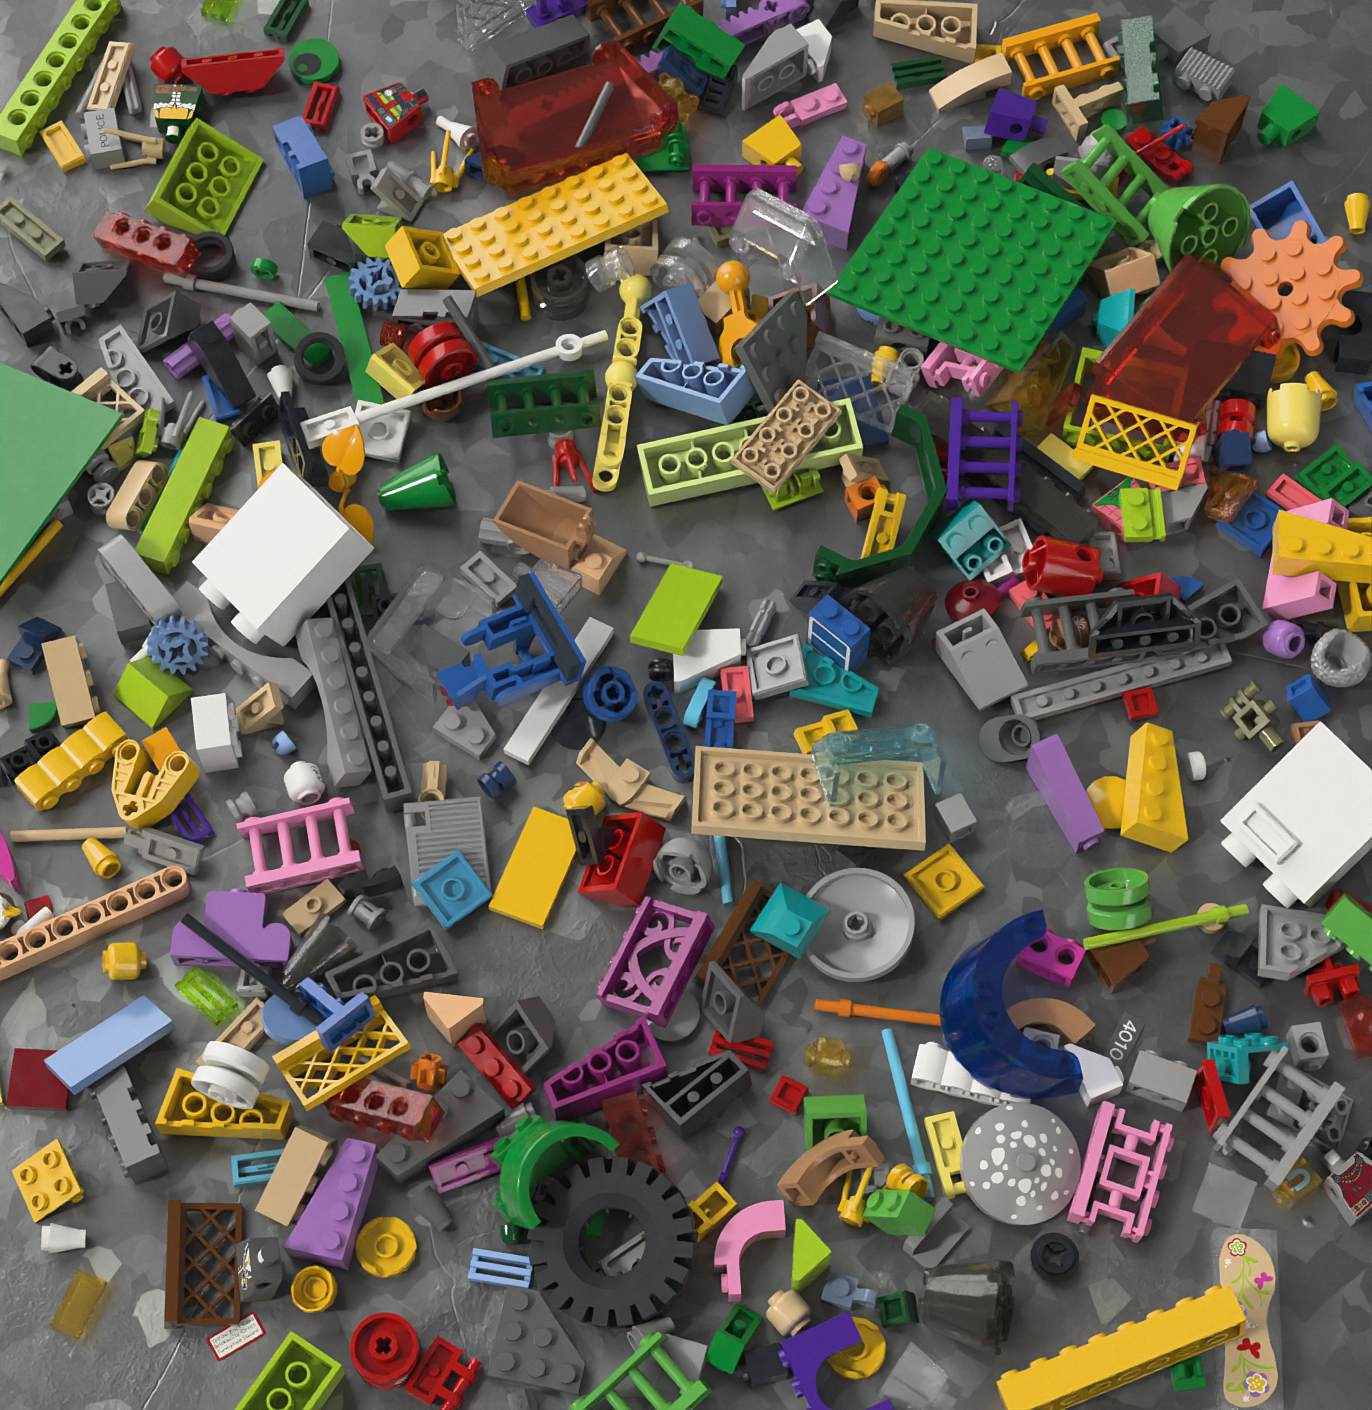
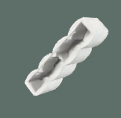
(939, 1071)

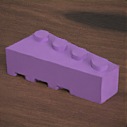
(835, 199)

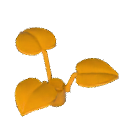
(347, 452)

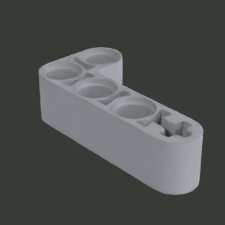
(139, 581)

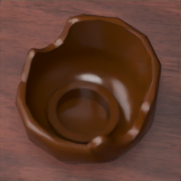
(443, 407)

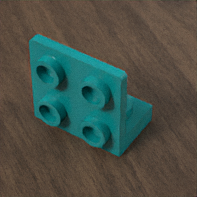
(1232, 1054)

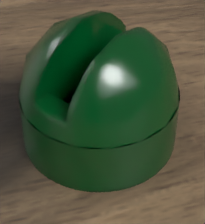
(511, 1234)

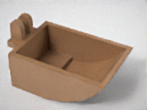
(545, 524)

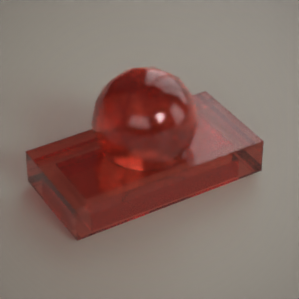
(1358, 1024)

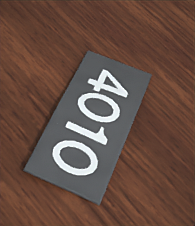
(1123, 1039)

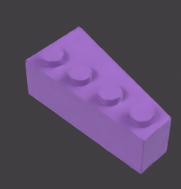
(336, 1211)

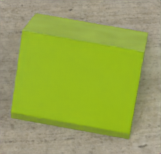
(150, 692)
(810, 1256)

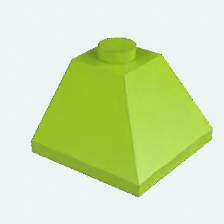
(372, 232)

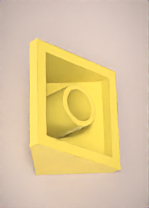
(395, 372)

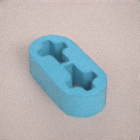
(698, 704)

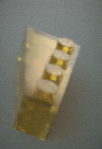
(1036, 384)

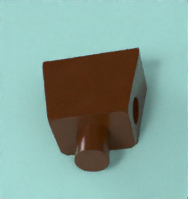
(1119, 961)

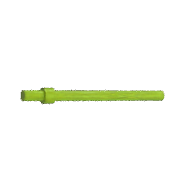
(1217, 915)

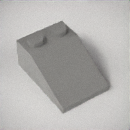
(776, 66)

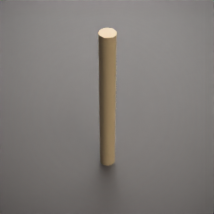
(68, 834)

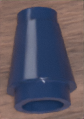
(1245, 1021)

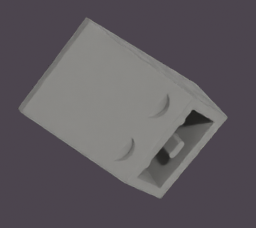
(980, 659)
(1332, 1128)

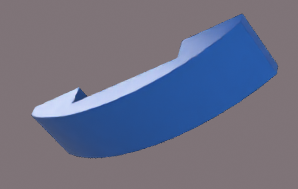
(720, 718)

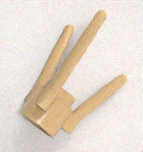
(151, 146)

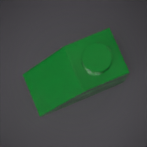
(733, 1338)

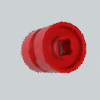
(1237, 415)

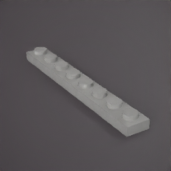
(1119, 679)

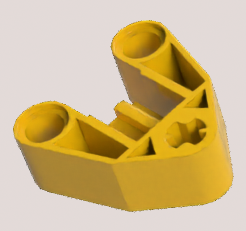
(145, 797)

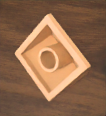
(209, 521)
(454, 1014)

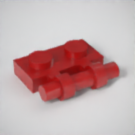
(434, 1371)

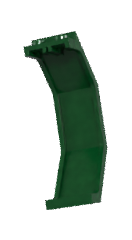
(830, 566)

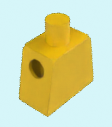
(773, 145)

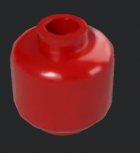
(167, 65)

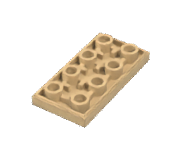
(786, 436)

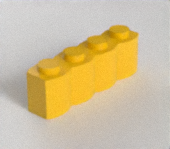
(70, 762)

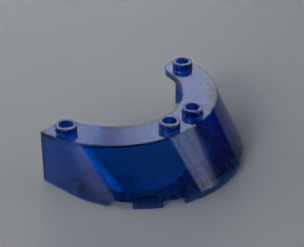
(981, 1029)

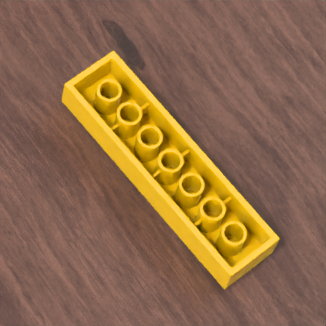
(1126, 1354)

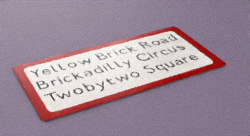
(236, 1337)

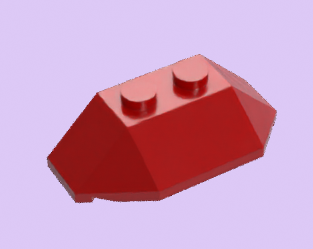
(234, 71)

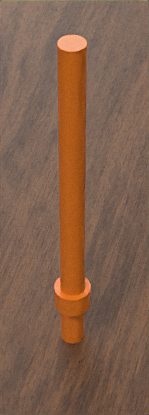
(846, 1008)

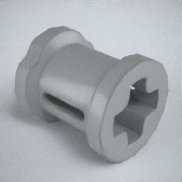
(367, 912)

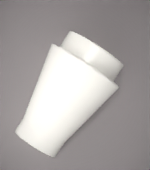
(61, 1238)

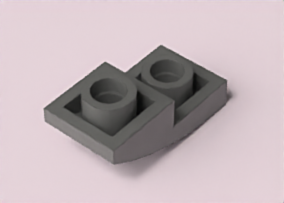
(1040, 152)

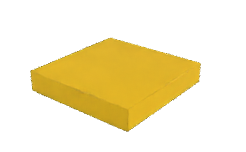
(943, 882)

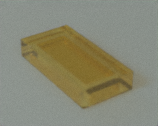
(78, 1304)

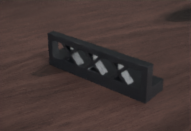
(306, 461)

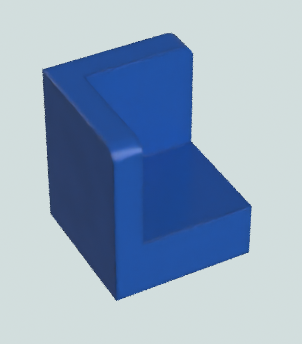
(1308, 698)

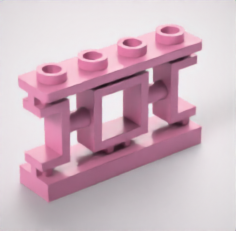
(943, 365)
(1099, 1165)

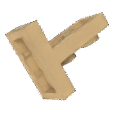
(1085, 105)

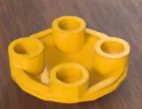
(1108, 800)

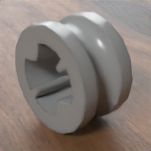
(372, 142)

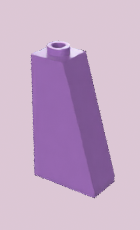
(1064, 793)

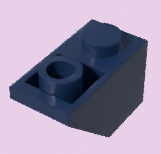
(1233, 452)

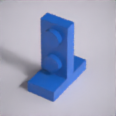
(341, 1018)

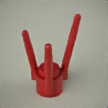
(567, 457)

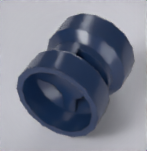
(496, 780)

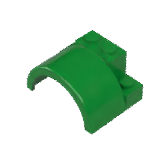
(532, 1155)

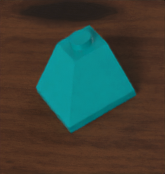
(1113, 315)
(790, 920)

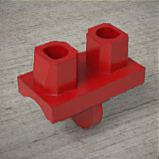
(1329, 978)

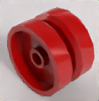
(442, 353)
(380, 1333)

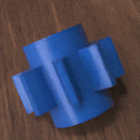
(1179, 138)

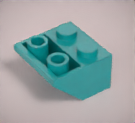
(970, 539)

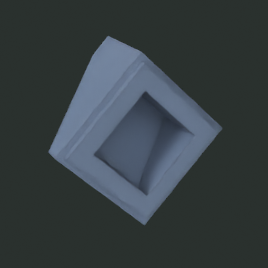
(975, 138)

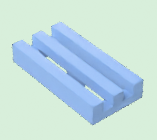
(502, 1257)

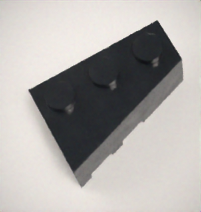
(699, 1093)

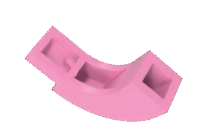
(750, 1225)

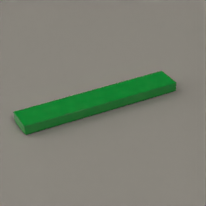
(353, 338)

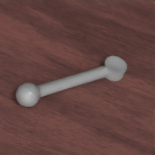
(642, 556)

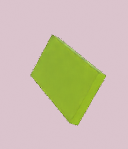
(676, 609)

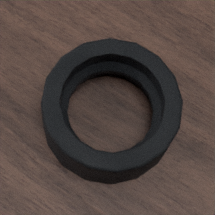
(225, 267)
(333, 343)

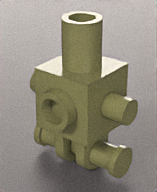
(1256, 718)

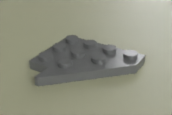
(776, 350)

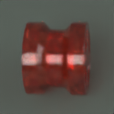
(394, 334)

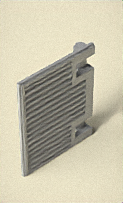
(449, 827)

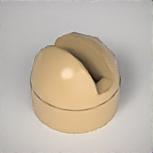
(850, 171)

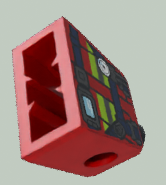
(395, 109)

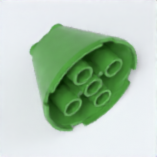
(1199, 222)

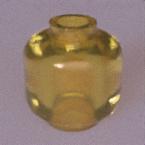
(826, 1056)

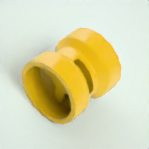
(903, 1178)

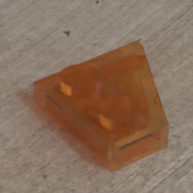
(1227, 494)

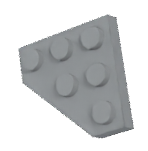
(1291, 942)

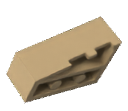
(71, 681)
(295, 1175)

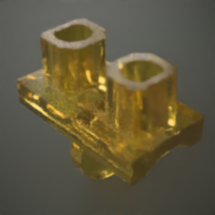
(674, 88)

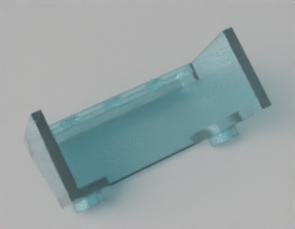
(877, 745)

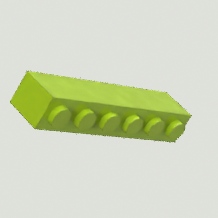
(184, 495)

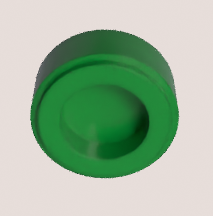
(1115, 119)
(264, 268)

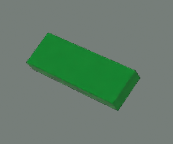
(291, 331)

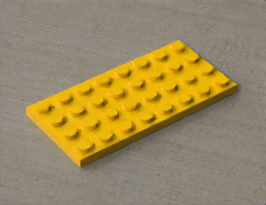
(553, 224)

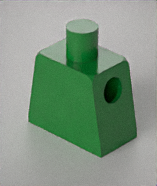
(1286, 118)

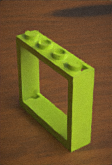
(1071, 433)

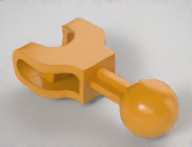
(733, 280)

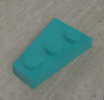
(835, 686)

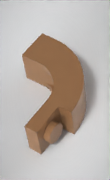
(1053, 1017)
(826, 1162)

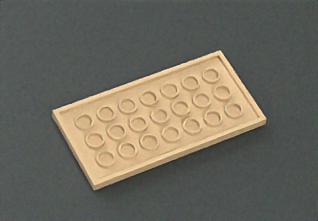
(784, 800)

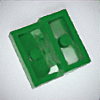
(1335, 477)

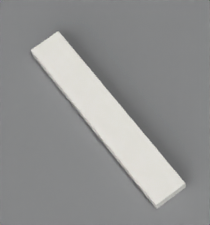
(556, 697)

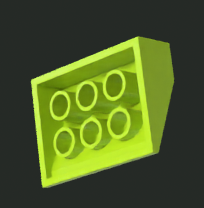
(204, 181)

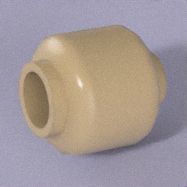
(789, 1313)

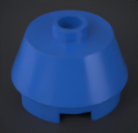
(609, 693)

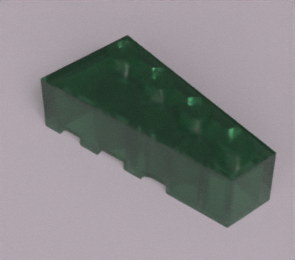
(1141, 69)

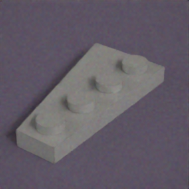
(133, 374)

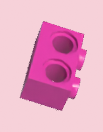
(1047, 963)

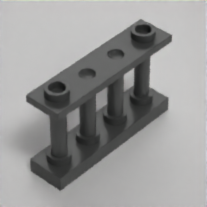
(1073, 656)

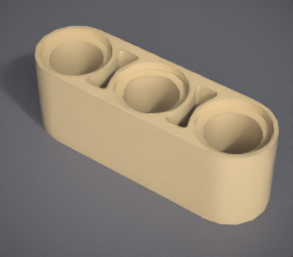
(137, 495)

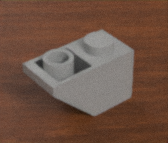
(1181, 507)

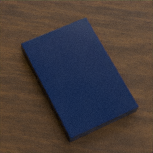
(870, 436)

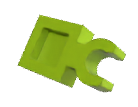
(147, 438)

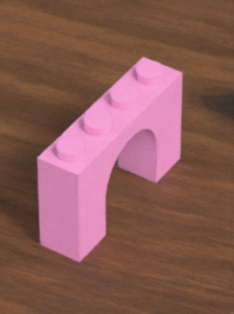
(1310, 593)

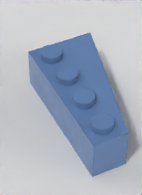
(697, 388)

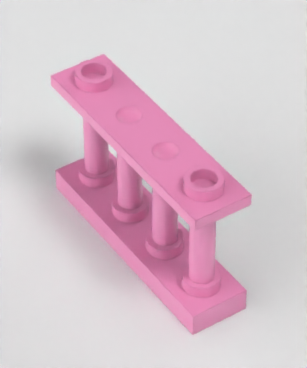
(318, 867)

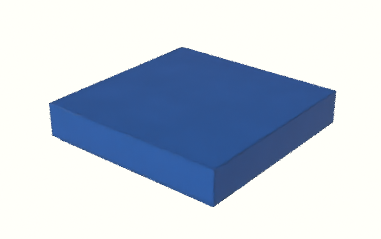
(1253, 524)

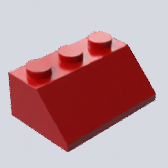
(628, 861)

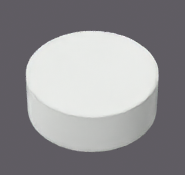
(1195, 765)

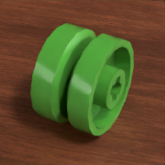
(1118, 898)

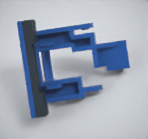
(521, 623)

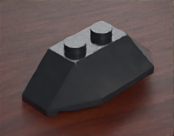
(1144, 626)

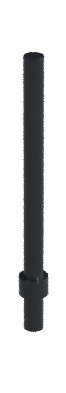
(298, 1005)

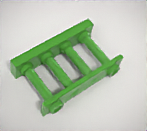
(1097, 192)
(691, 1391)

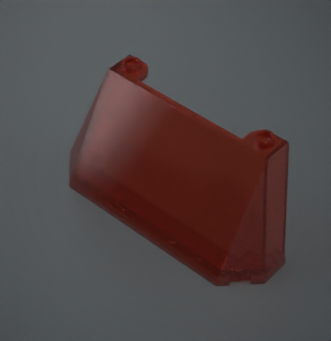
(533, 127)
(1182, 347)

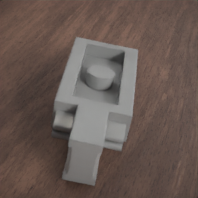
(166, 849)

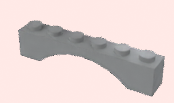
(293, 679)
(345, 742)

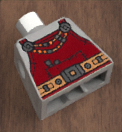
(1349, 1184)

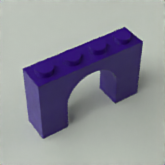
(811, 1348)

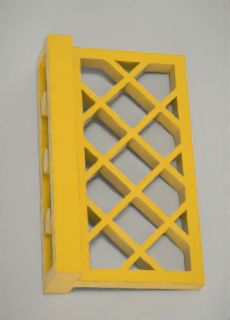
(1129, 465)
(309, 1053)

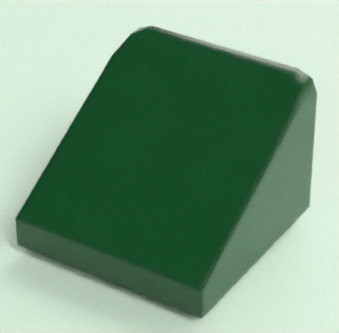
(898, 1309)

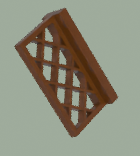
(729, 936)
(176, 1264)

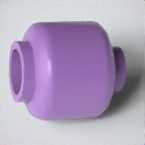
(1283, 639)

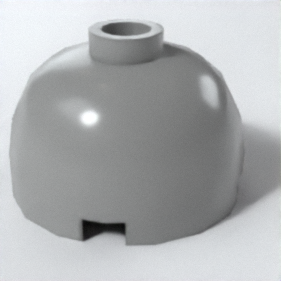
(684, 865)

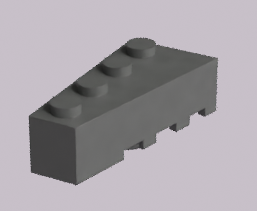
(535, 52)
(466, 1117)

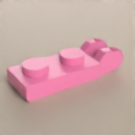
(812, 106)

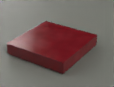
(33, 1084)

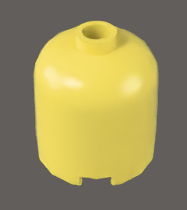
(1293, 416)

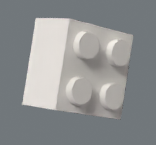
(216, 732)

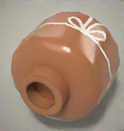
(1081, 628)

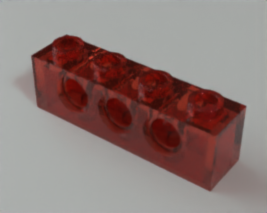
(146, 243)
(386, 1109)
(626, 1109)

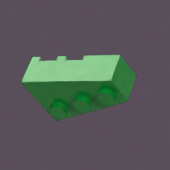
(700, 41)

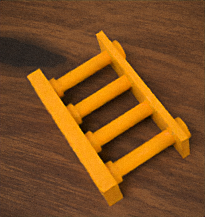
(1056, 36)

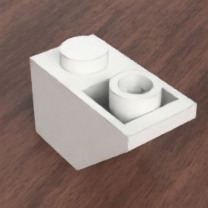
(819, 48)

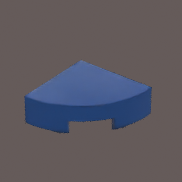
(1189, 587)

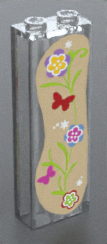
(1249, 1366)

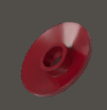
(971, 597)

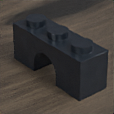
(1354, 352)

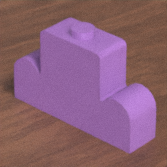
(241, 922)

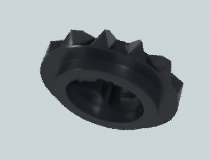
(1056, 1243)

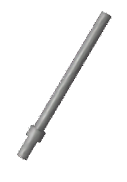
(193, 283)

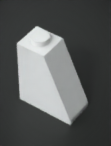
(706, 656)

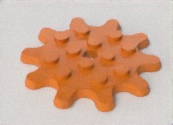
(1315, 283)

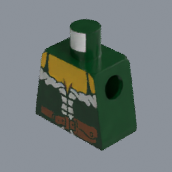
(177, 108)

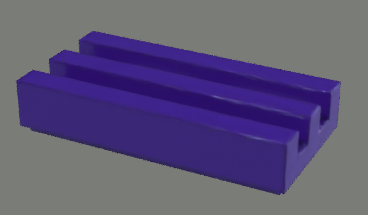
(198, 835)

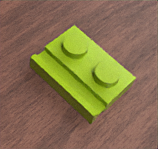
(1142, 514)

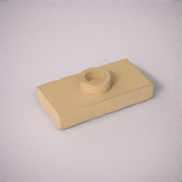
(303, 913)

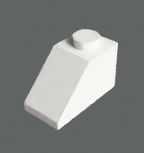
(1100, 1076)

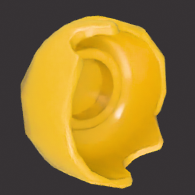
(314, 1289)

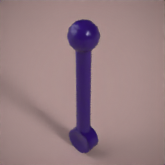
(738, 1133)

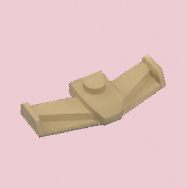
(627, 783)

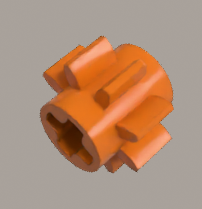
(429, 1071)

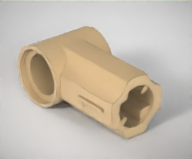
(433, 782)

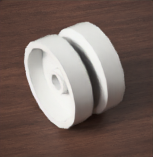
(230, 1075)

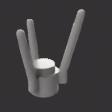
(174, 435)

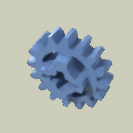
(376, 284)
(177, 644)

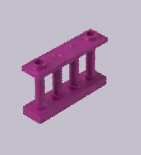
(732, 180)

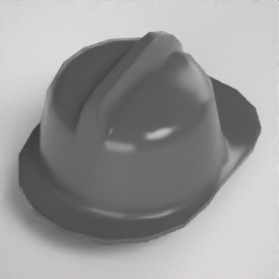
(1009, 737)

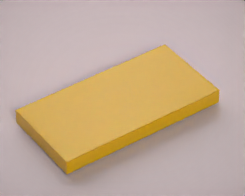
(536, 869)

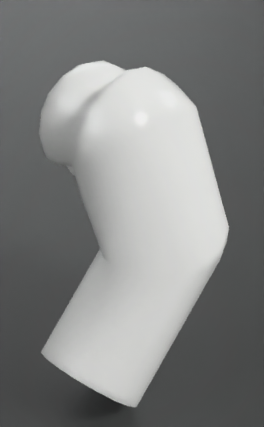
(39, 918)

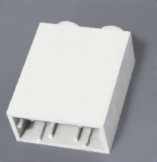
(280, 558)
(1323, 803)

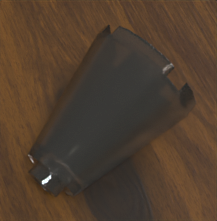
(319, 951)

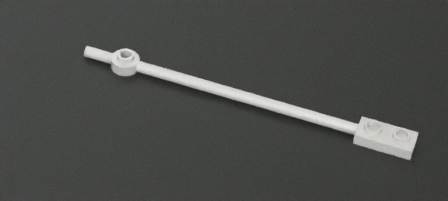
(568, 348)

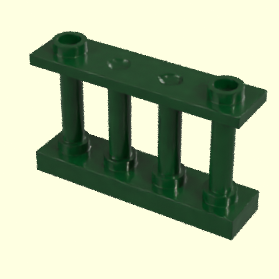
(538, 390)

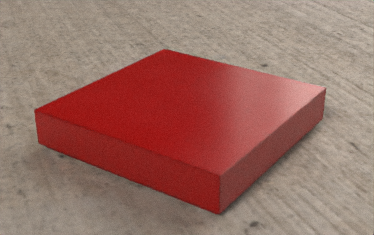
(1211, 1096)

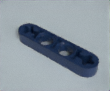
(669, 732)

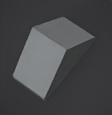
(687, 1355)

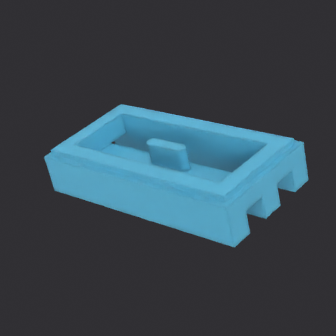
(258, 1179)

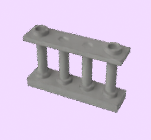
(1291, 1145)

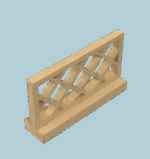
(96, 387)

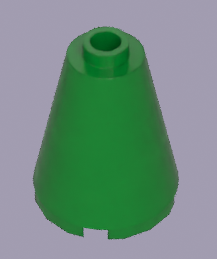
(419, 486)

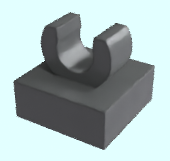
(70, 316)

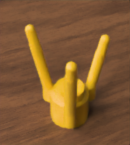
(443, 178)
(853, 1209)

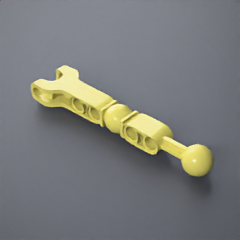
(621, 382)

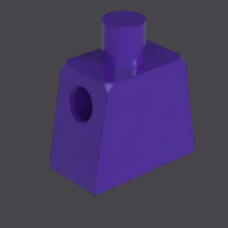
(1013, 116)

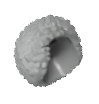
(1341, 658)

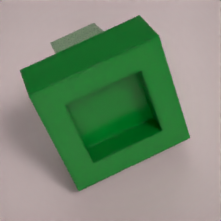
(1188, 1375)

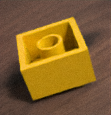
(422, 259)

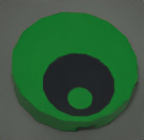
(314, 61)

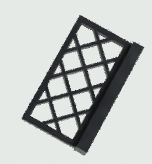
(1043, 466)

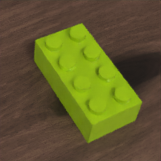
(294, 1379)

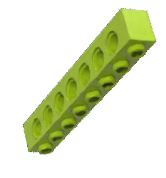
(54, 72)

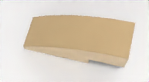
(971, 83)

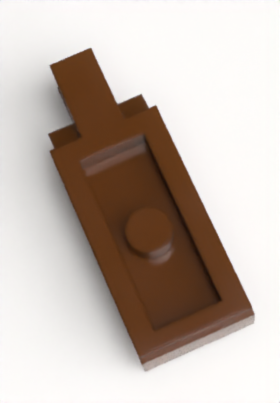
(1208, 1007)

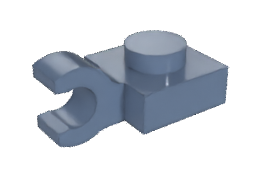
(844, 1291)

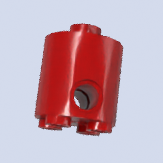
(1062, 567)

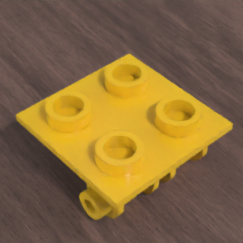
(47, 1181)

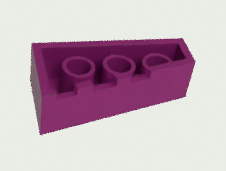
(606, 1073)

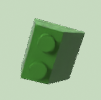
(831, 1115)

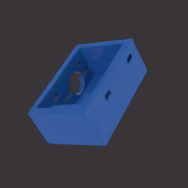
(1281, 210)

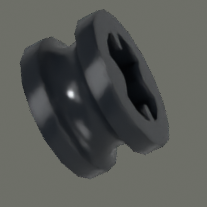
(660, 670)

